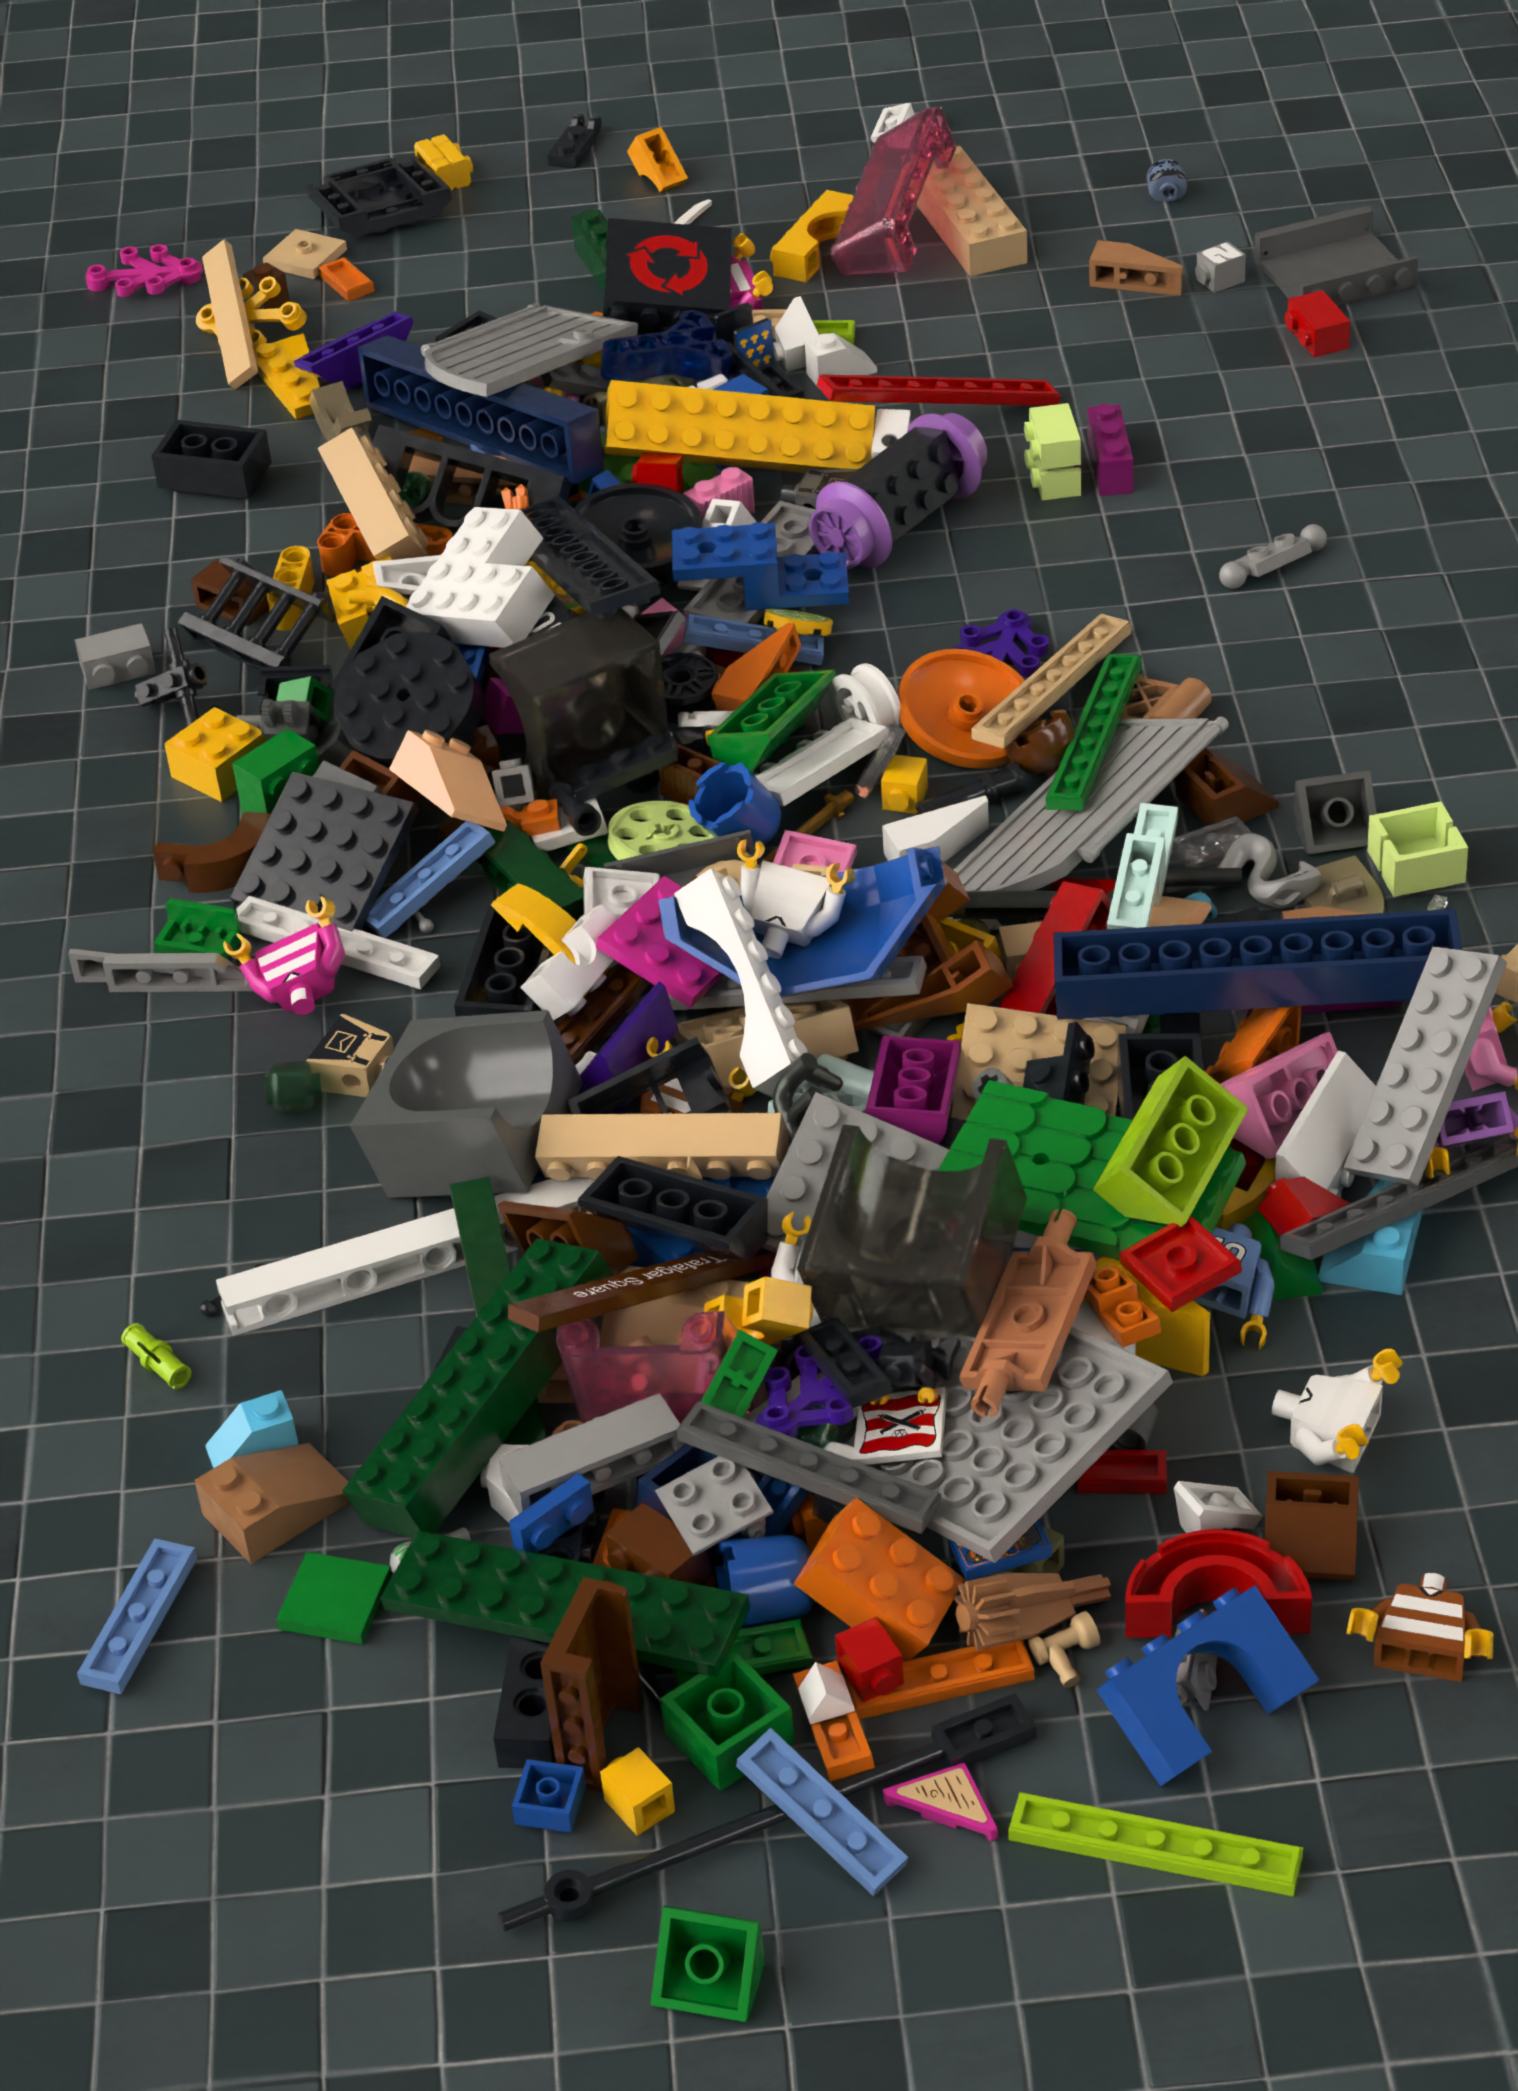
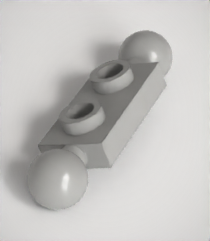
(1270, 557)

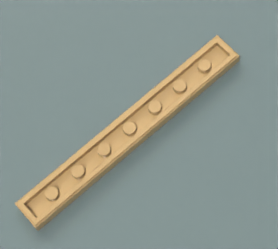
(1051, 681)

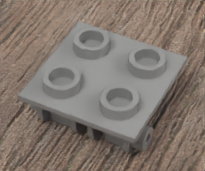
(715, 1504)

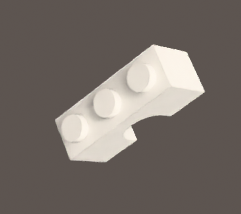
(560, 983)

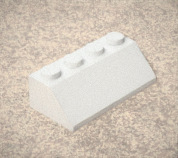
(1327, 1127)

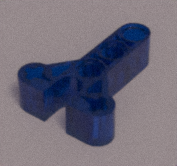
(682, 350)

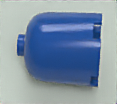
(735, 801)
(766, 1572)

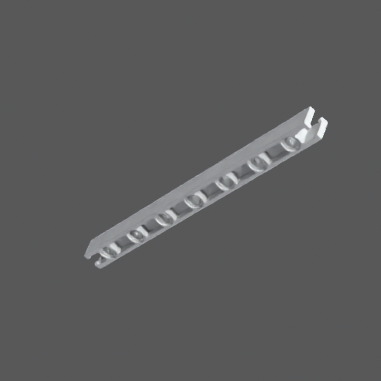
(368, 1262)

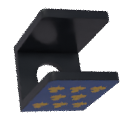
(750, 338)

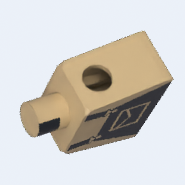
(351, 1057)

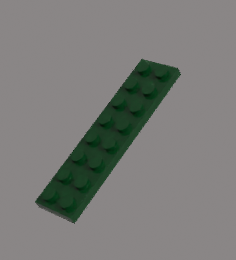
(530, 1592)

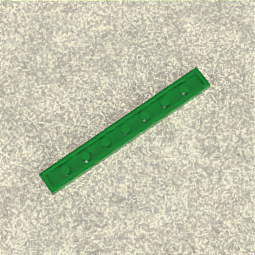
(1094, 733)

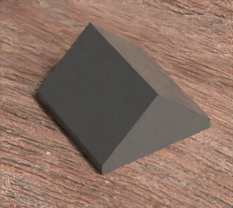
(1334, 811)

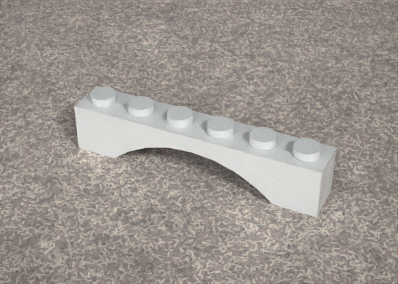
(769, 1039)

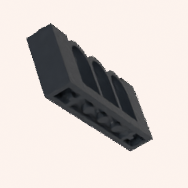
(400, 447)

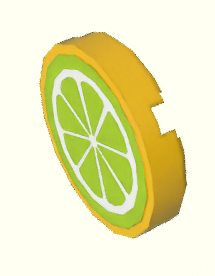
(804, 622)

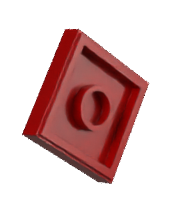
(1180, 1263)

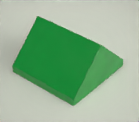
(1291, 1273)
(707, 1963)

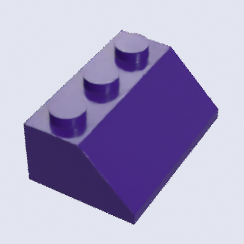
(628, 1043)

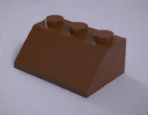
(570, 1227)

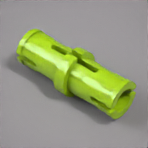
(156, 1356)

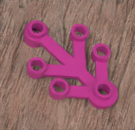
(145, 273)

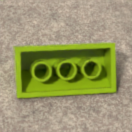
(1171, 1146)

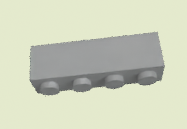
(601, 1450)

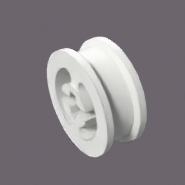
(865, 697)

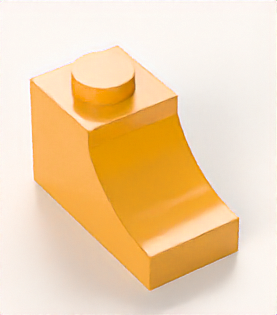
(657, 160)

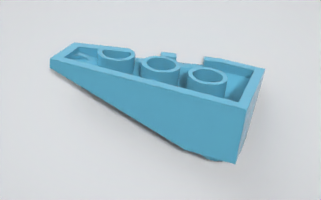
(1375, 1260)

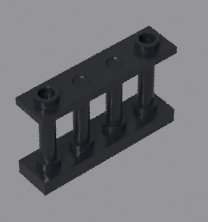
(253, 651)

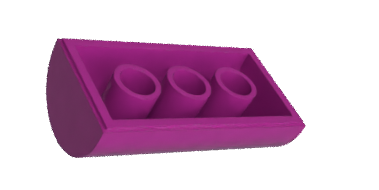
(915, 1084)

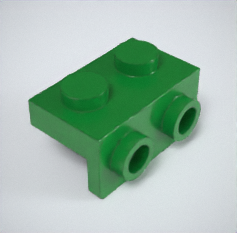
(197, 928)

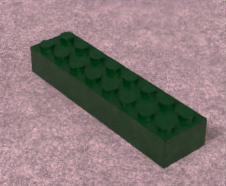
(469, 1400)

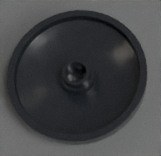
(641, 521)

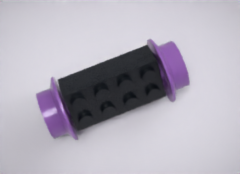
(898, 489)

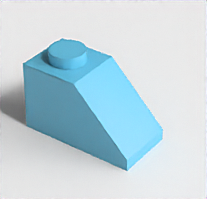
(254, 1428)

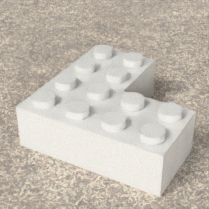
(482, 581)

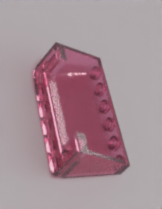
(877, 219)

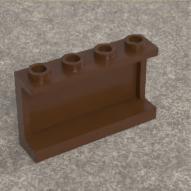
(589, 1674)

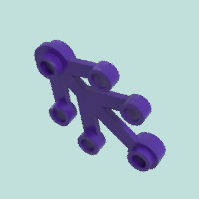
(1011, 626)
(789, 1417)

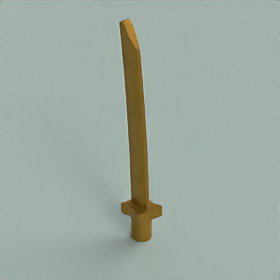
(833, 808)

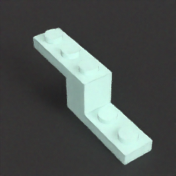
(1143, 867)

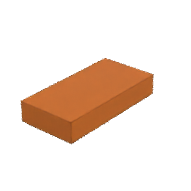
(346, 279)

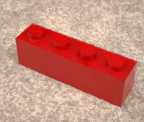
(1070, 910)

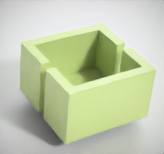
(1053, 451)
(1417, 849)

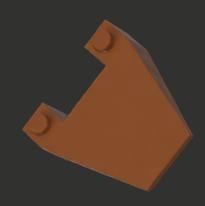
(950, 978)

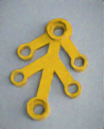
(289, 313)

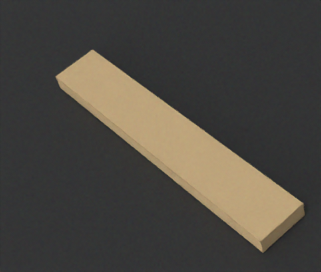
(230, 314)

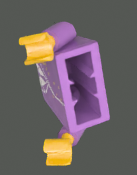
(1469, 1123)

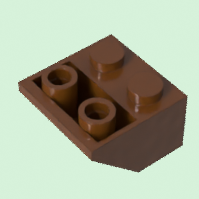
(1221, 789)
(1314, 1522)

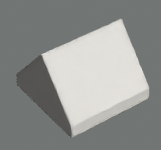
(824, 1694)

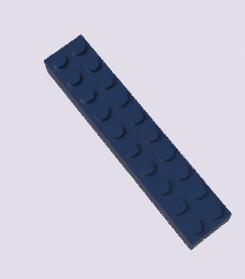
(514, 423)
(1247, 963)

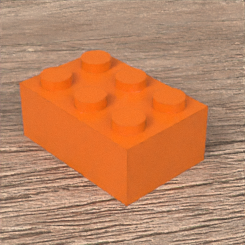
(877, 1571)

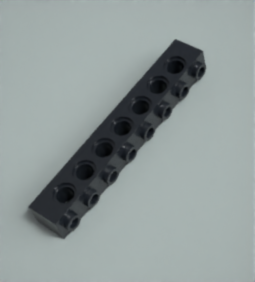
(523, 1715)

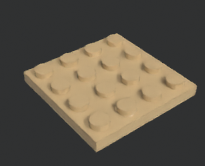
(1012, 1037)

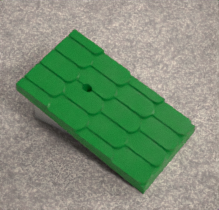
(1060, 1157)

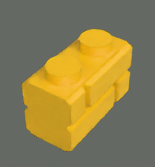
(445, 160)

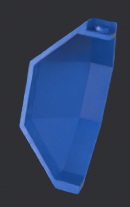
(873, 926)

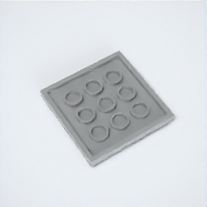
(811, 1152)

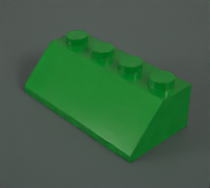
(769, 717)

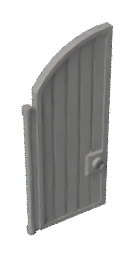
(519, 347)
(1046, 845)

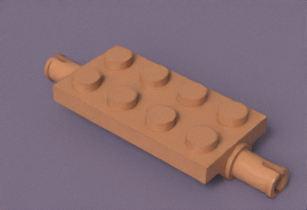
(1028, 1317)

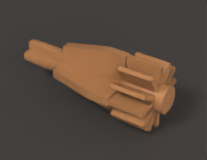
(1021, 1605)

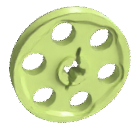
(656, 832)

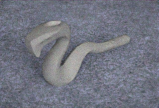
(1261, 851)

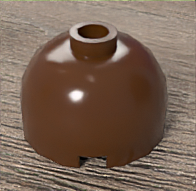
(1042, 744)

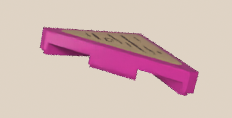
(945, 1798)

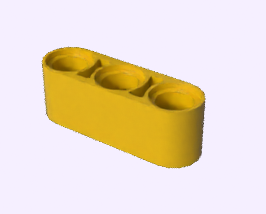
(295, 570)

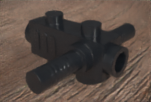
(178, 682)

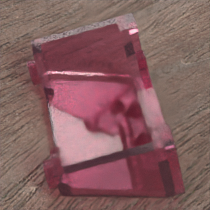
(619, 1376)

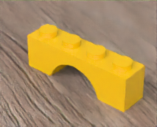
(798, 250)

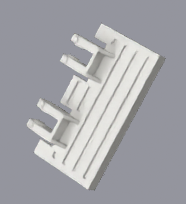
(820, 758)

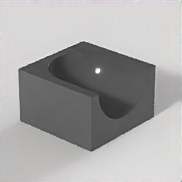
(465, 1102)

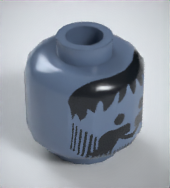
(1166, 180)

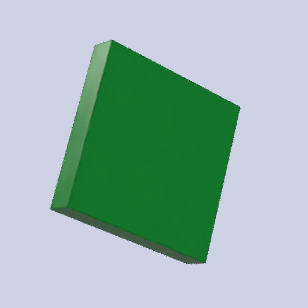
(334, 1598)

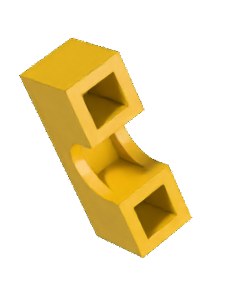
(769, 1309)

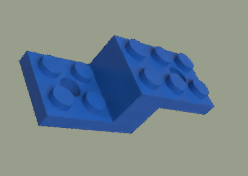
(752, 554)

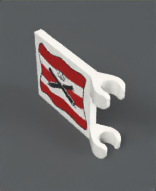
(897, 1430)

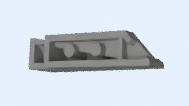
(158, 971)

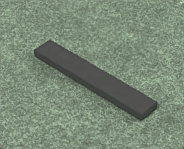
(808, 1466)

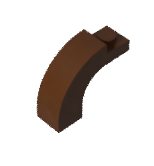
(211, 865)

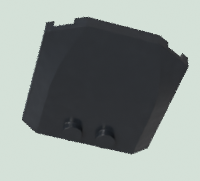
(381, 196)

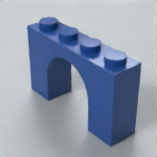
(1146, 1695)

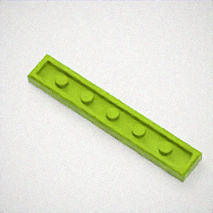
(1156, 1844)

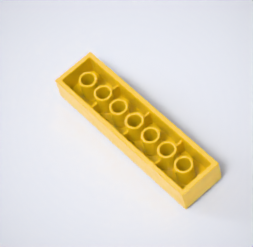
(736, 428)

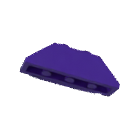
(340, 358)

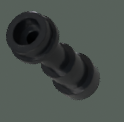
(581, 815)

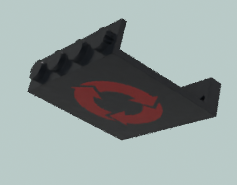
(665, 270)

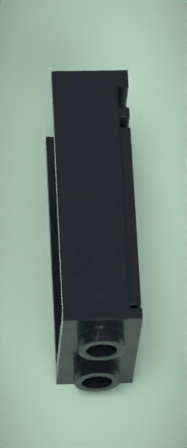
(686, 1062)

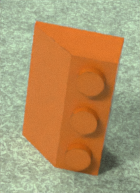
(1258, 1039)

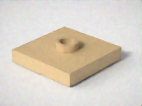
(305, 252)

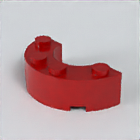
(1205, 1567)

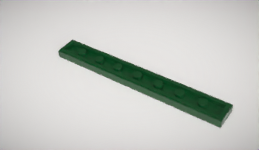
(486, 1270)

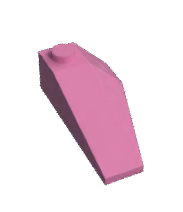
(1279, 1092)

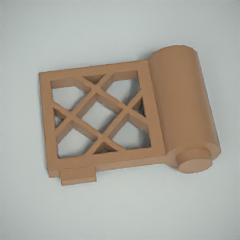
(1177, 702)

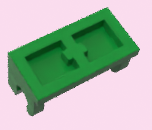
(739, 1374)

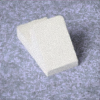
(1213, 1507)

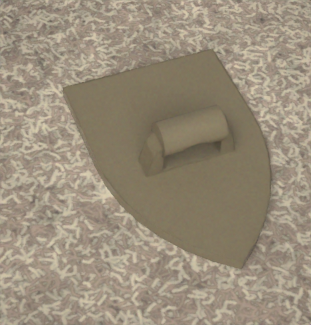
(1347, 887)

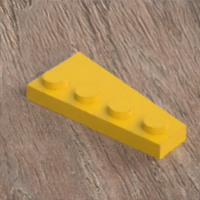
(279, 372)

